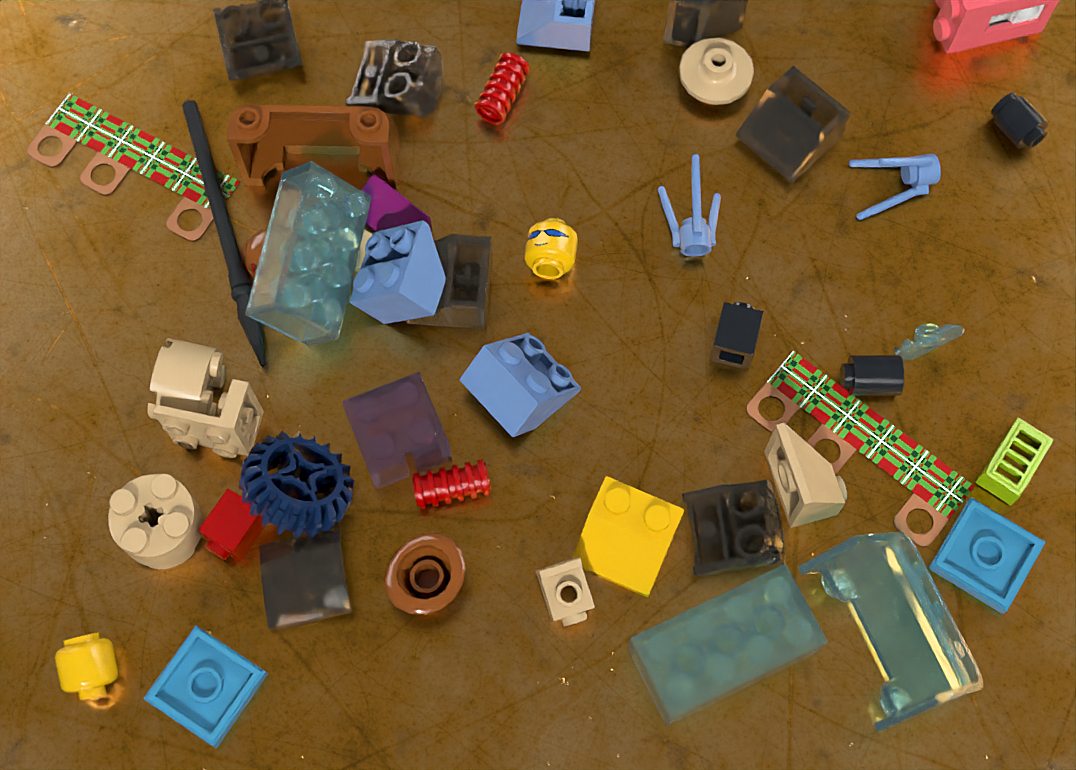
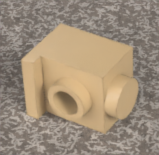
(552, 581)

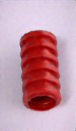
(502, 88)
(451, 484)

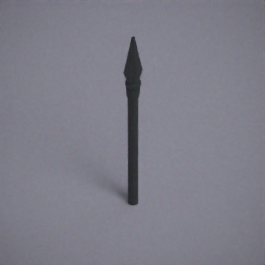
(238, 277)

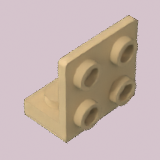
(227, 435)

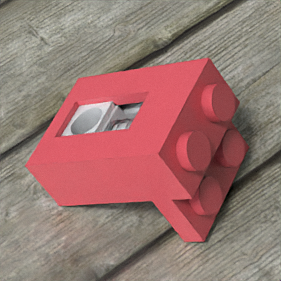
(984, 22)

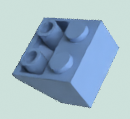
(556, 23)
(399, 274)
(519, 382)

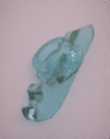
(928, 338)

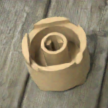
(187, 377)
(135, 511)

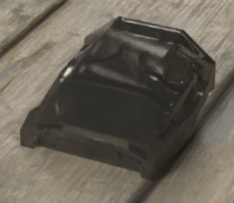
(257, 38)
(398, 78)
(735, 527)
(304, 580)

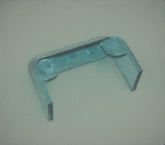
(904, 622)

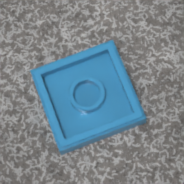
(987, 555)
(206, 686)

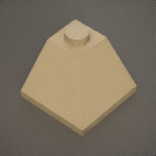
(803, 478)

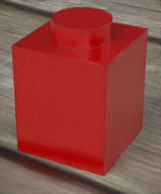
(230, 527)

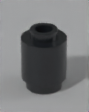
(1019, 121)

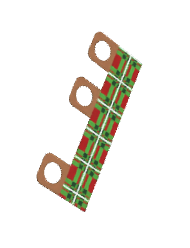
(127, 149)
(860, 428)

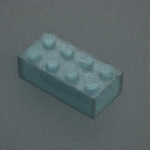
(309, 255)
(726, 644)

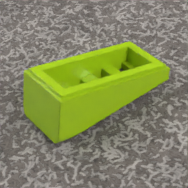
(998, 483)

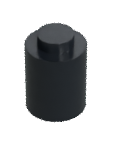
(873, 375)

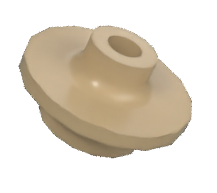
(716, 71)

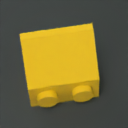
(627, 536)

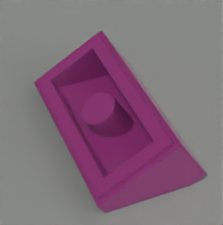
(389, 207)

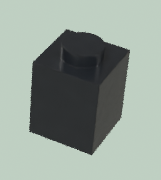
(736, 335)

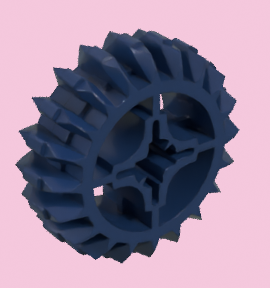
(290, 494)

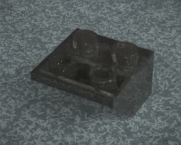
(702, 19)
(793, 124)
(467, 284)

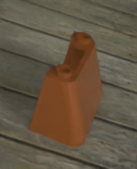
(265, 133)

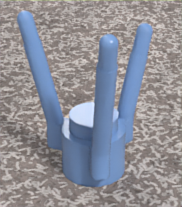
(915, 170)
(695, 236)

